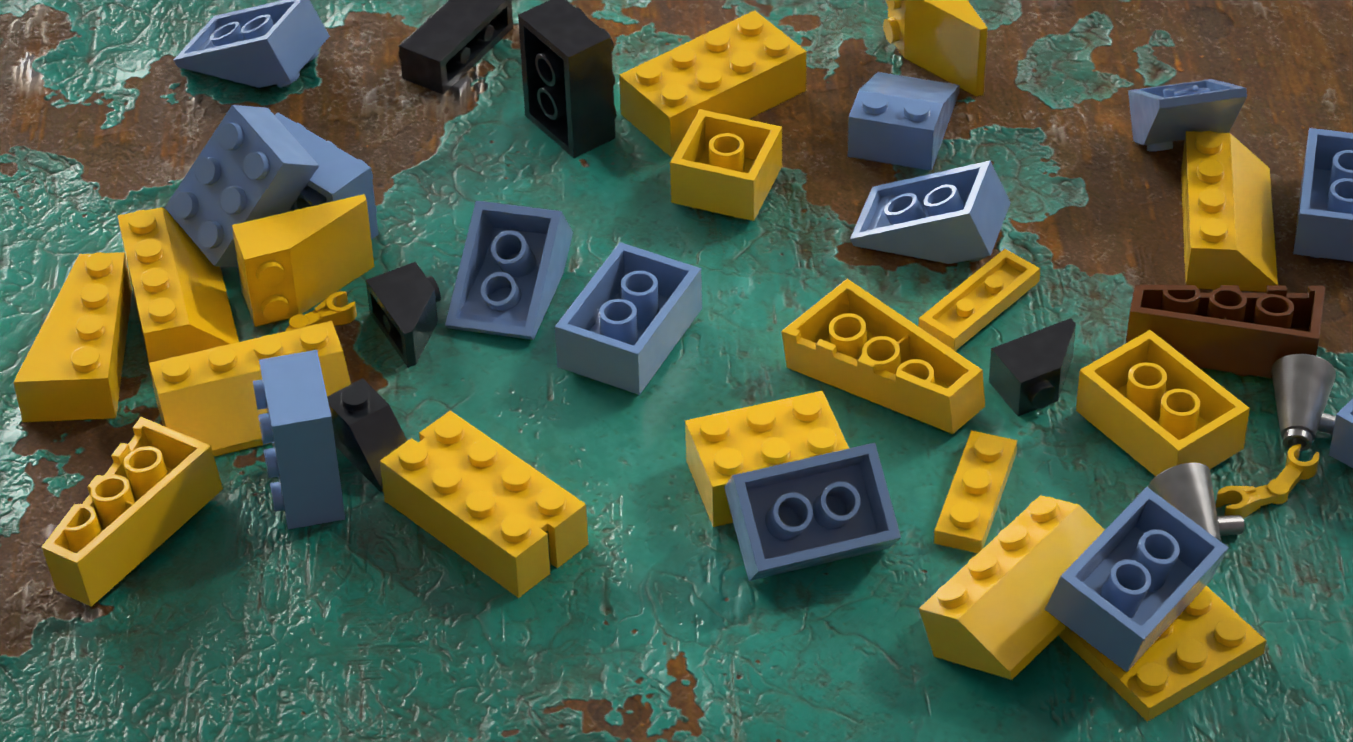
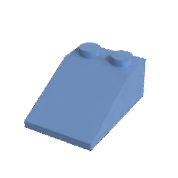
(257, 44)
(1169, 111)
(900, 120)
(936, 215)
(509, 269)

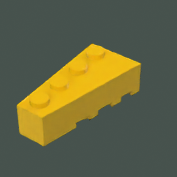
(81, 345)
(883, 358)
(130, 510)

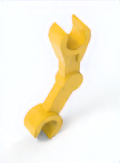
(333, 308)
(1249, 499)

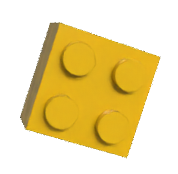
(726, 164)

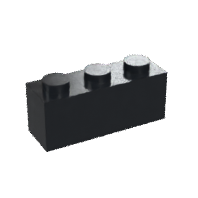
(453, 41)

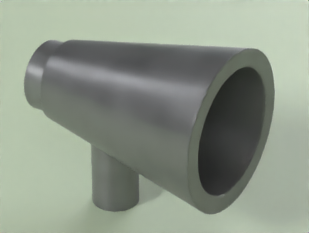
(1301, 394)
(1191, 492)

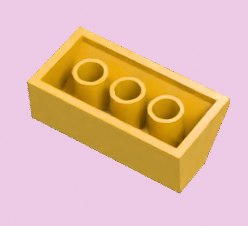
(1226, 214)
(174, 287)
(213, 391)
(996, 604)

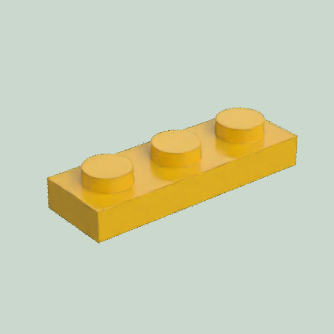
(980, 299)
(975, 492)

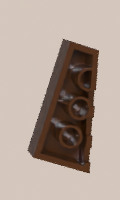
(1229, 327)

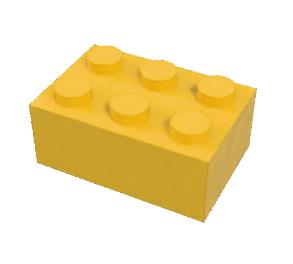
(1161, 406)
(755, 440)

